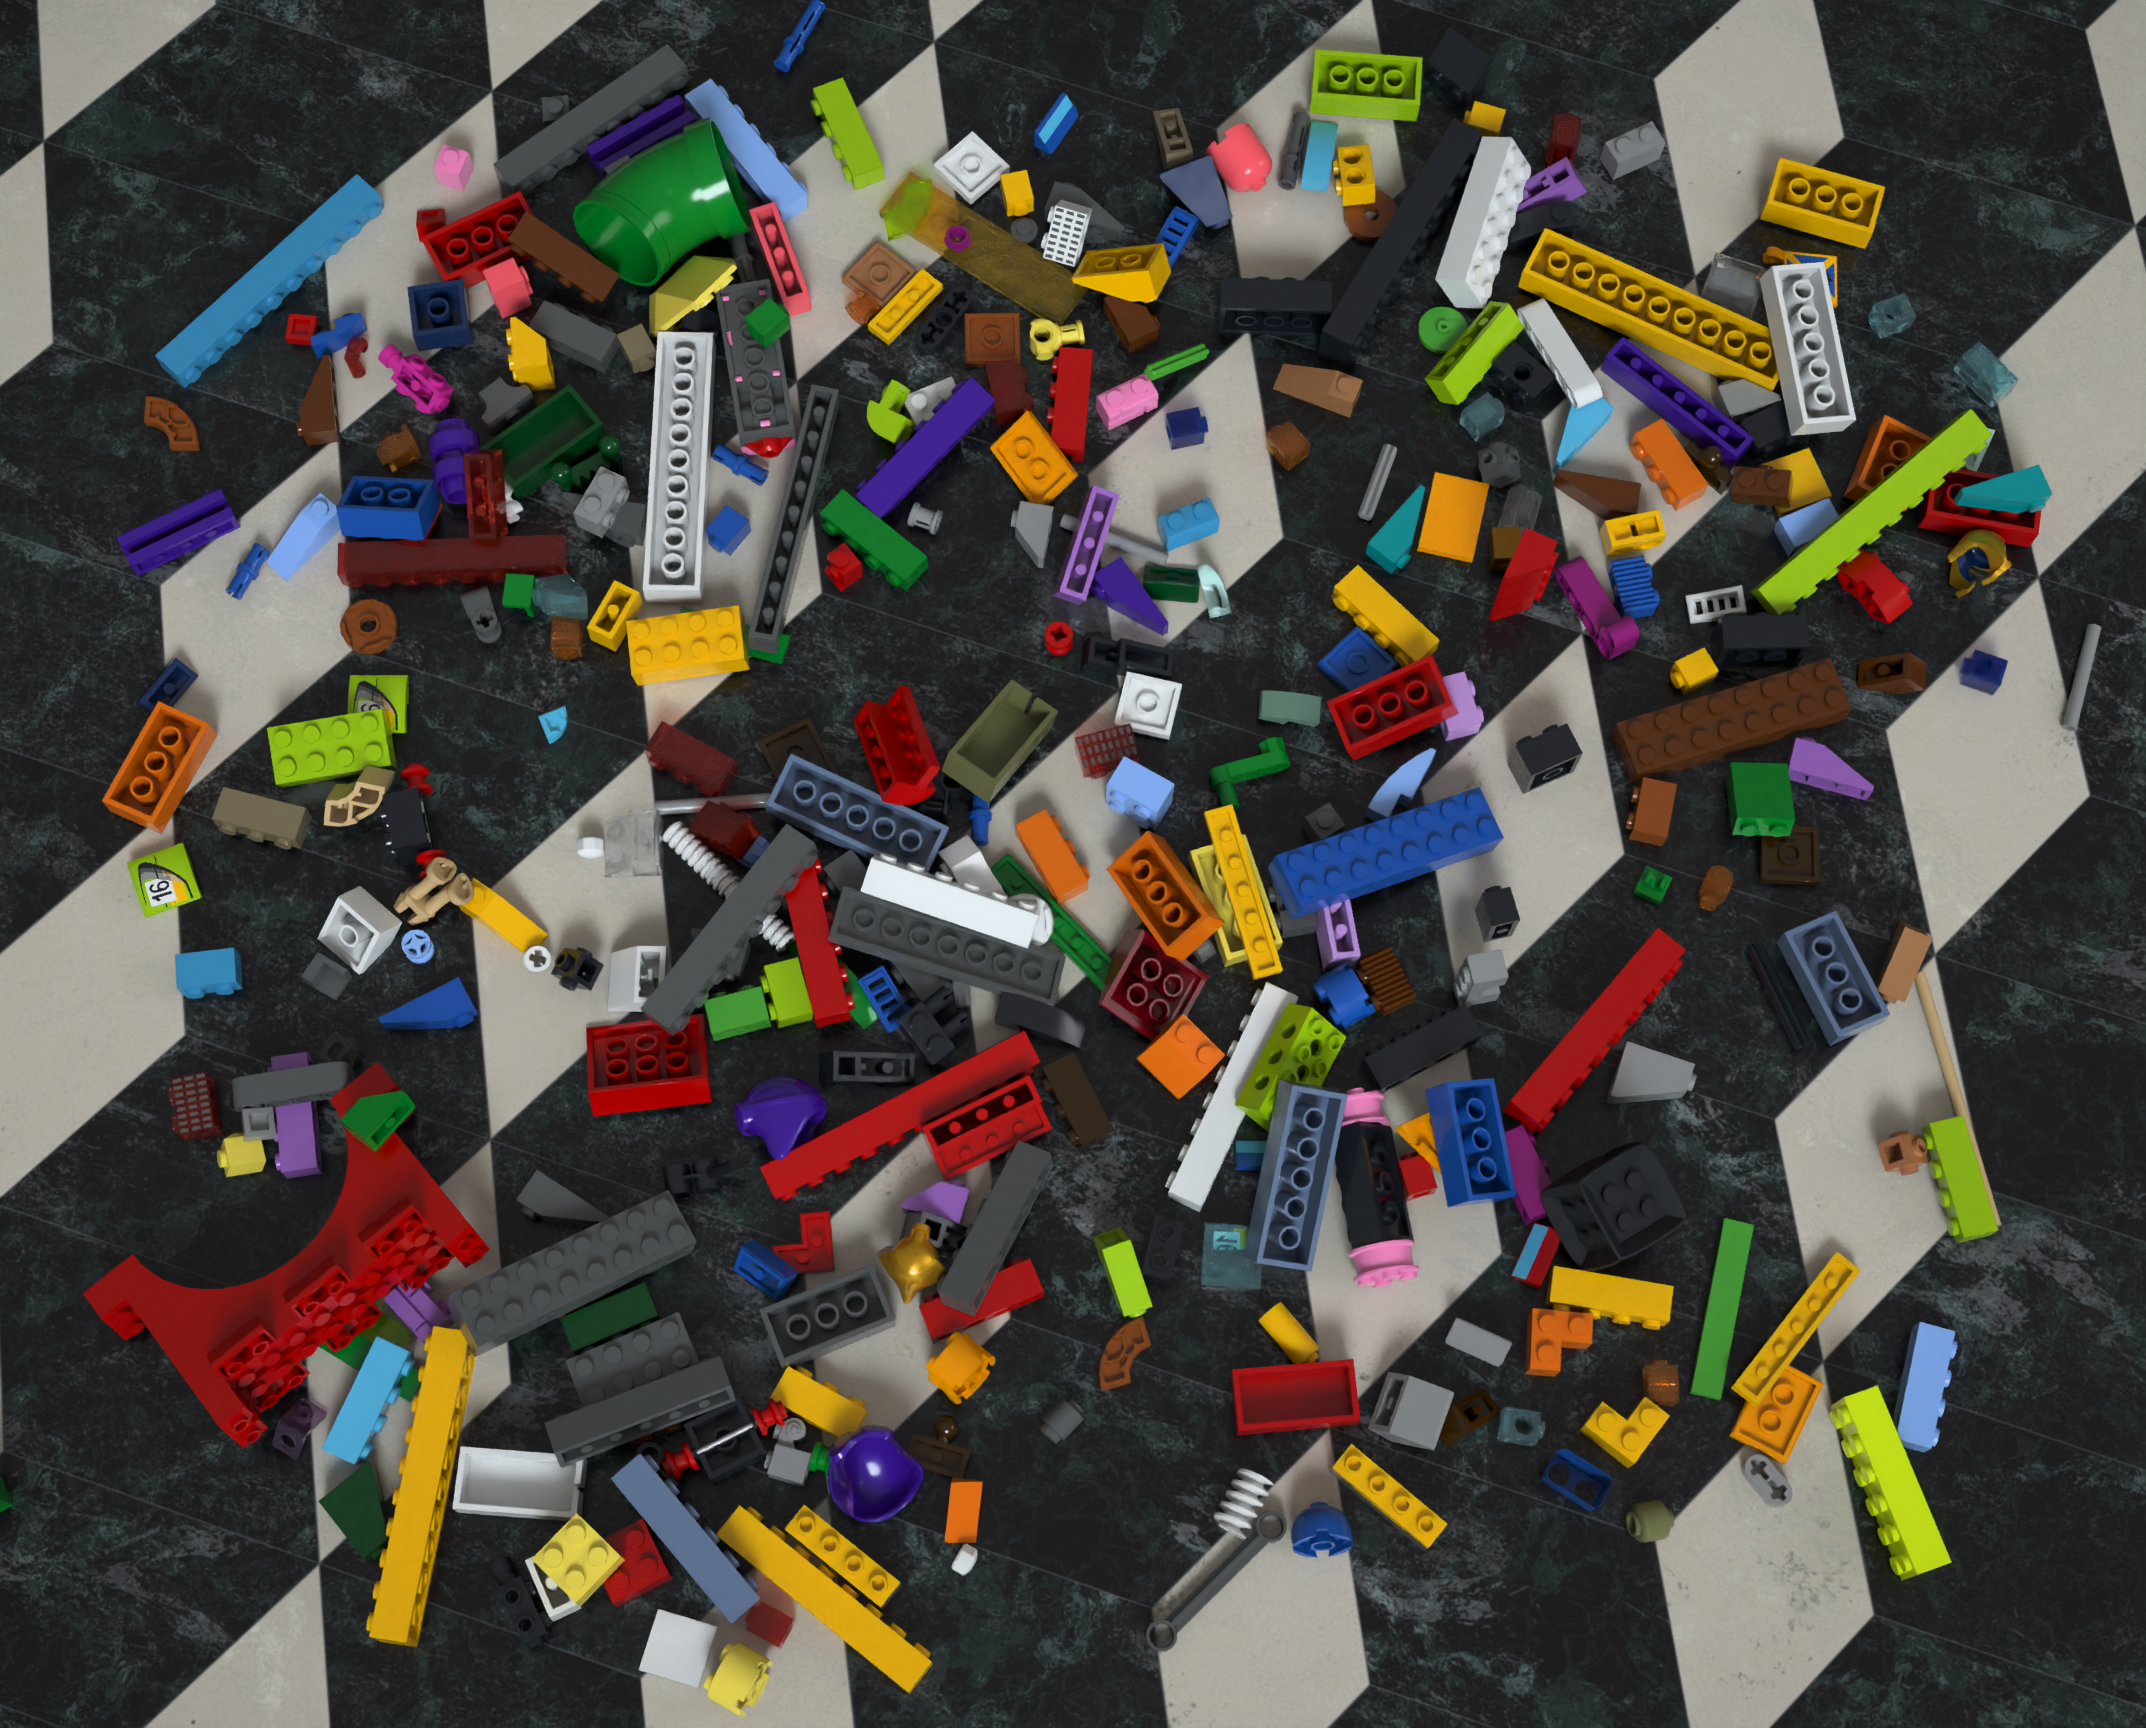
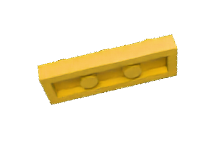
(905, 306)

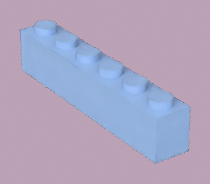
(750, 155)

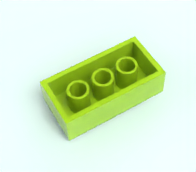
(1366, 85)
(331, 747)

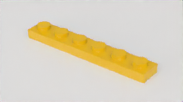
(1243, 892)
(1795, 1329)

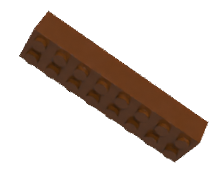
(1731, 721)

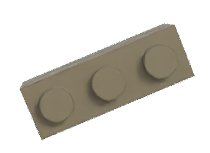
(261, 818)

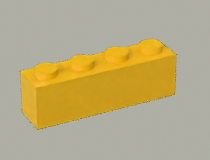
(1383, 617)
(1609, 1297)

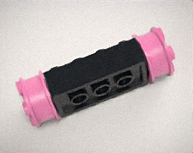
(1373, 1193)

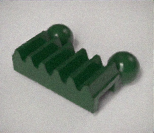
(582, 474)

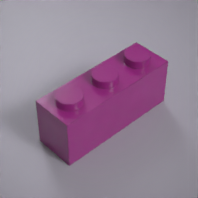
(1528, 1173)

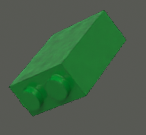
(1760, 799)

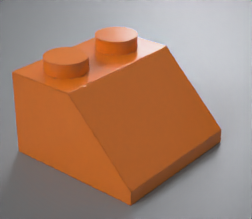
(1180, 1056)

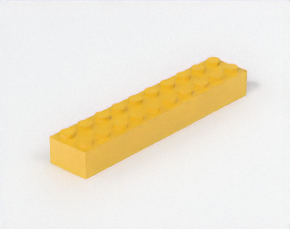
(1650, 310)
(423, 1489)

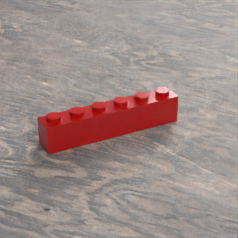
(817, 955)

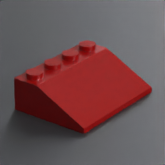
(646, 1067)

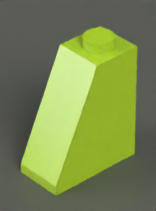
(1123, 1272)

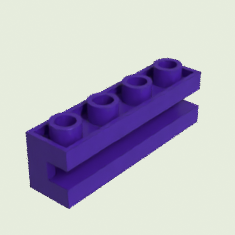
(641, 133)
(178, 532)

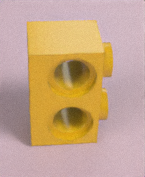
(1355, 175)
(1632, 533)

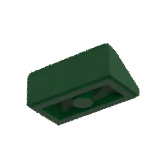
(1171, 584)

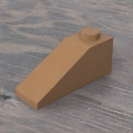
(1320, 387)

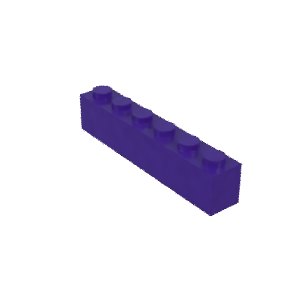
(1675, 402)
(925, 449)

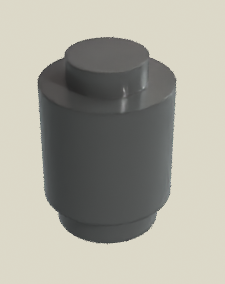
(1061, 1420)

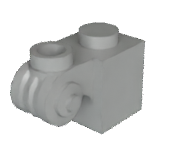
(786, 1461)

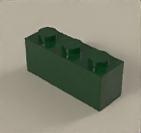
(610, 1319)

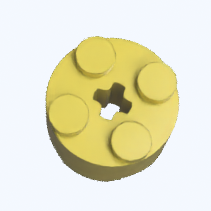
(738, 1678)

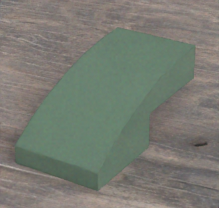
(1289, 706)

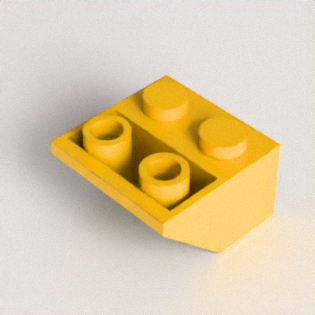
(529, 357)

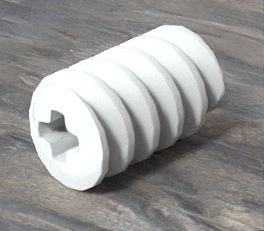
(1242, 1502)

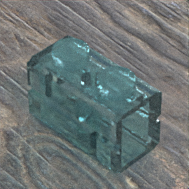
(1985, 374)

